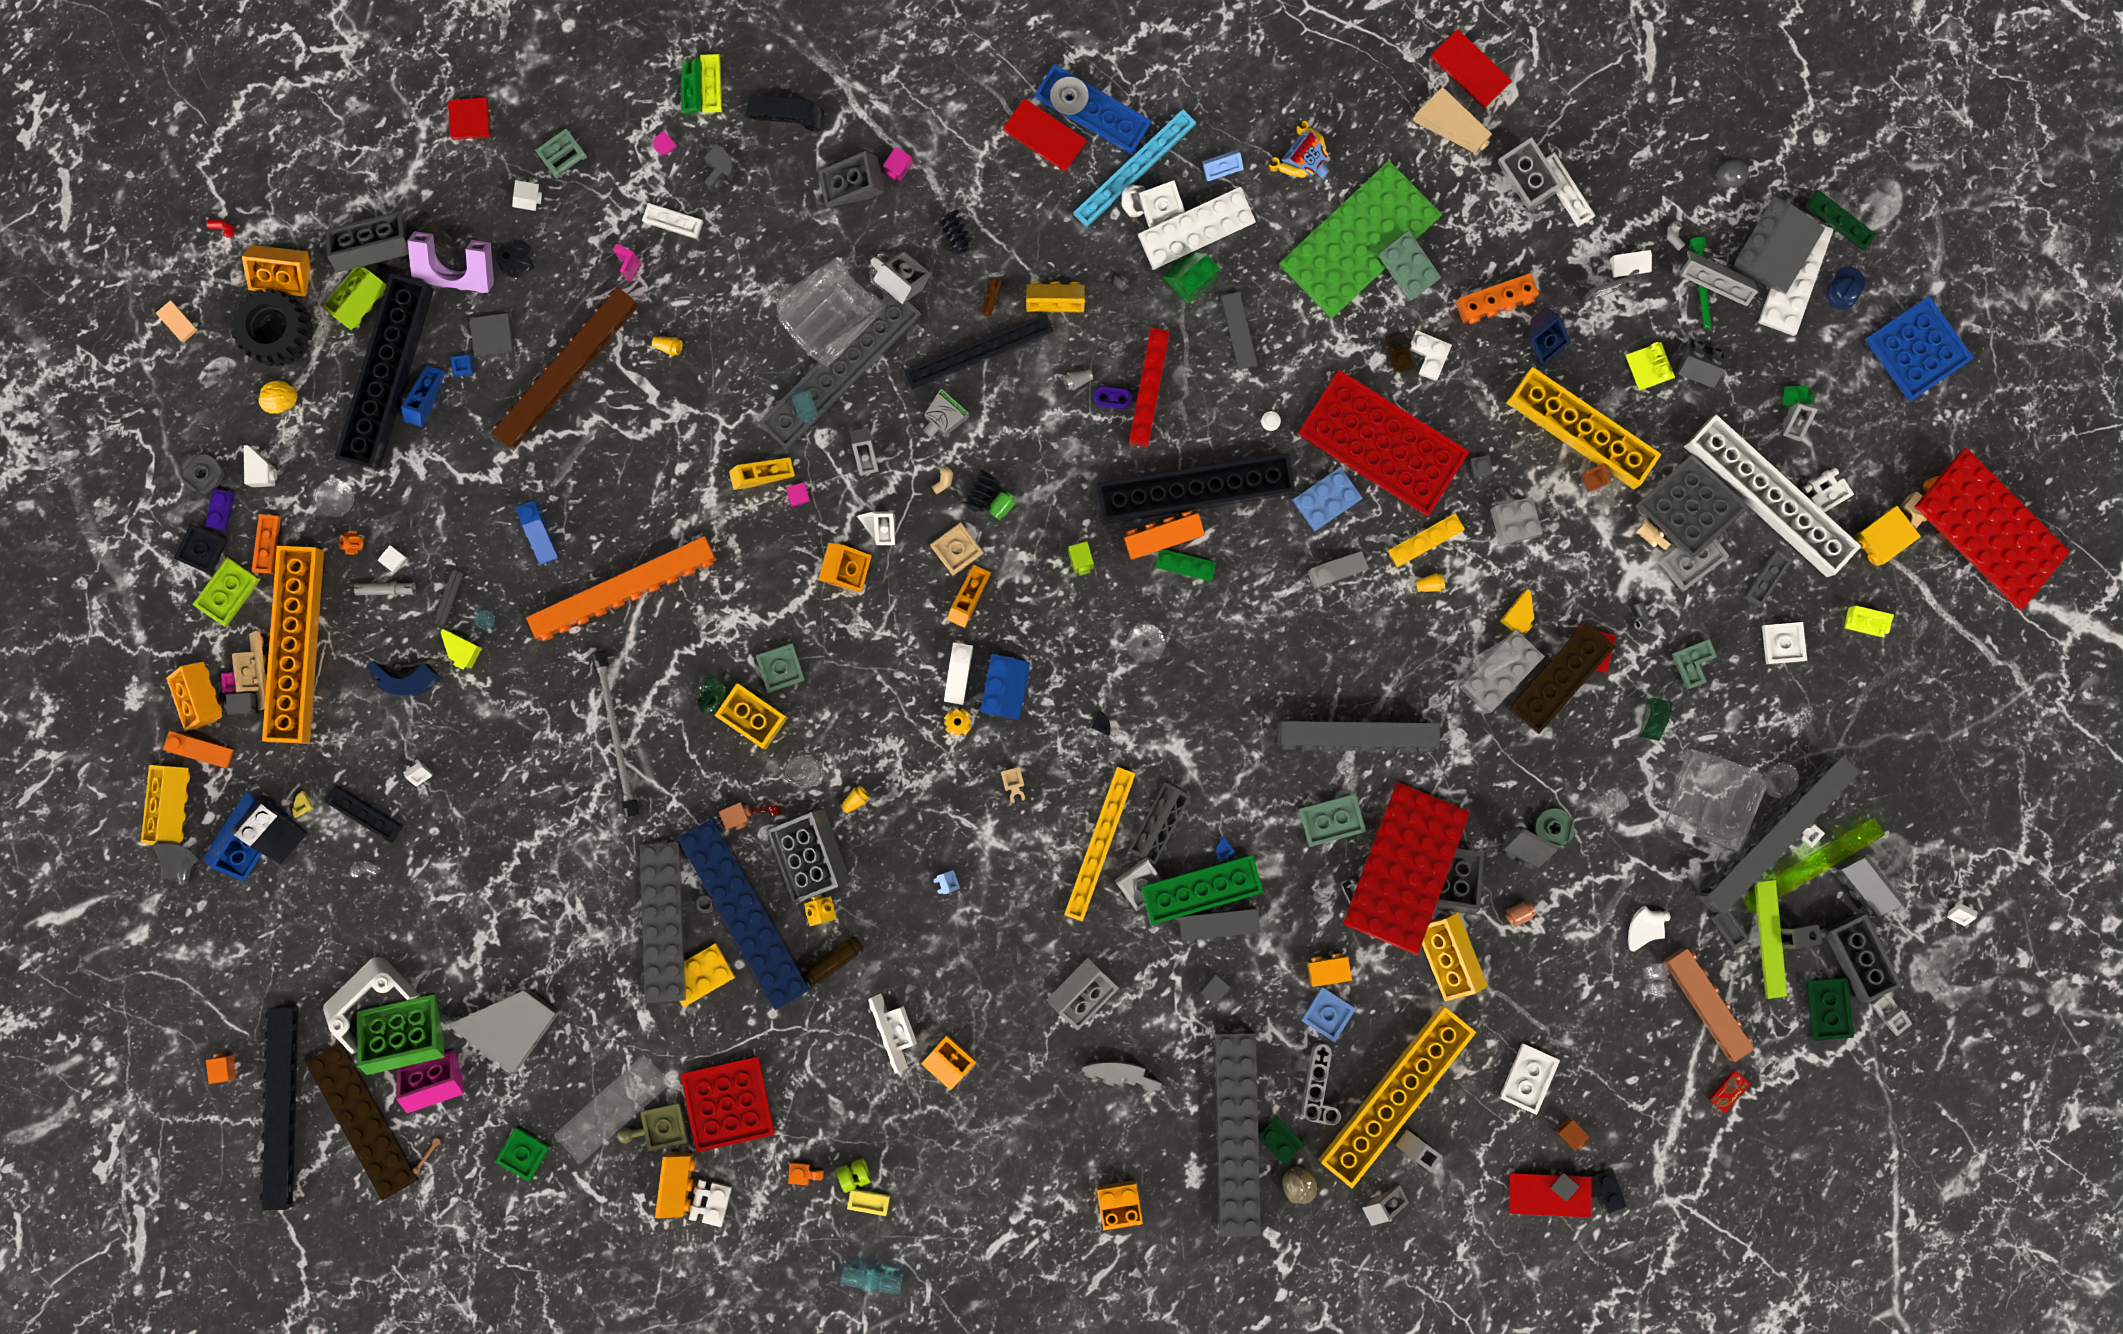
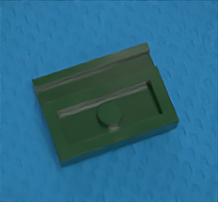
(1280, 1140)

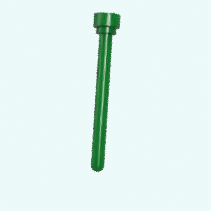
(1698, 246)

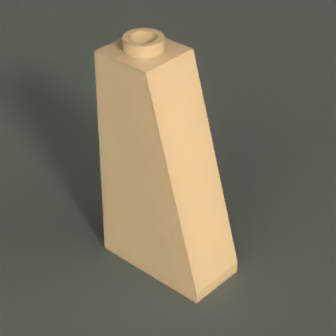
(1452, 121)

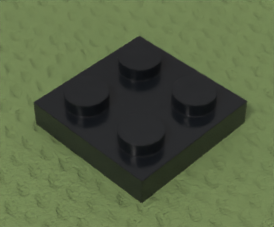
(200, 549)

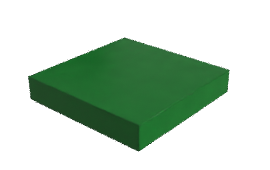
(522, 1153)

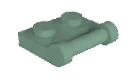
(556, 149)

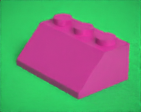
(429, 1082)

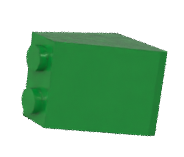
(1192, 276)

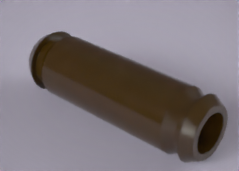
(833, 961)

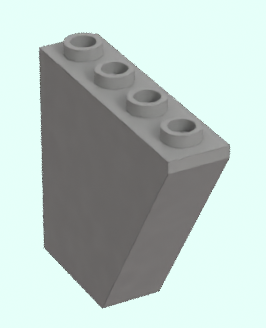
(507, 1028)

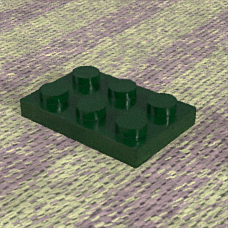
(1830, 1009)

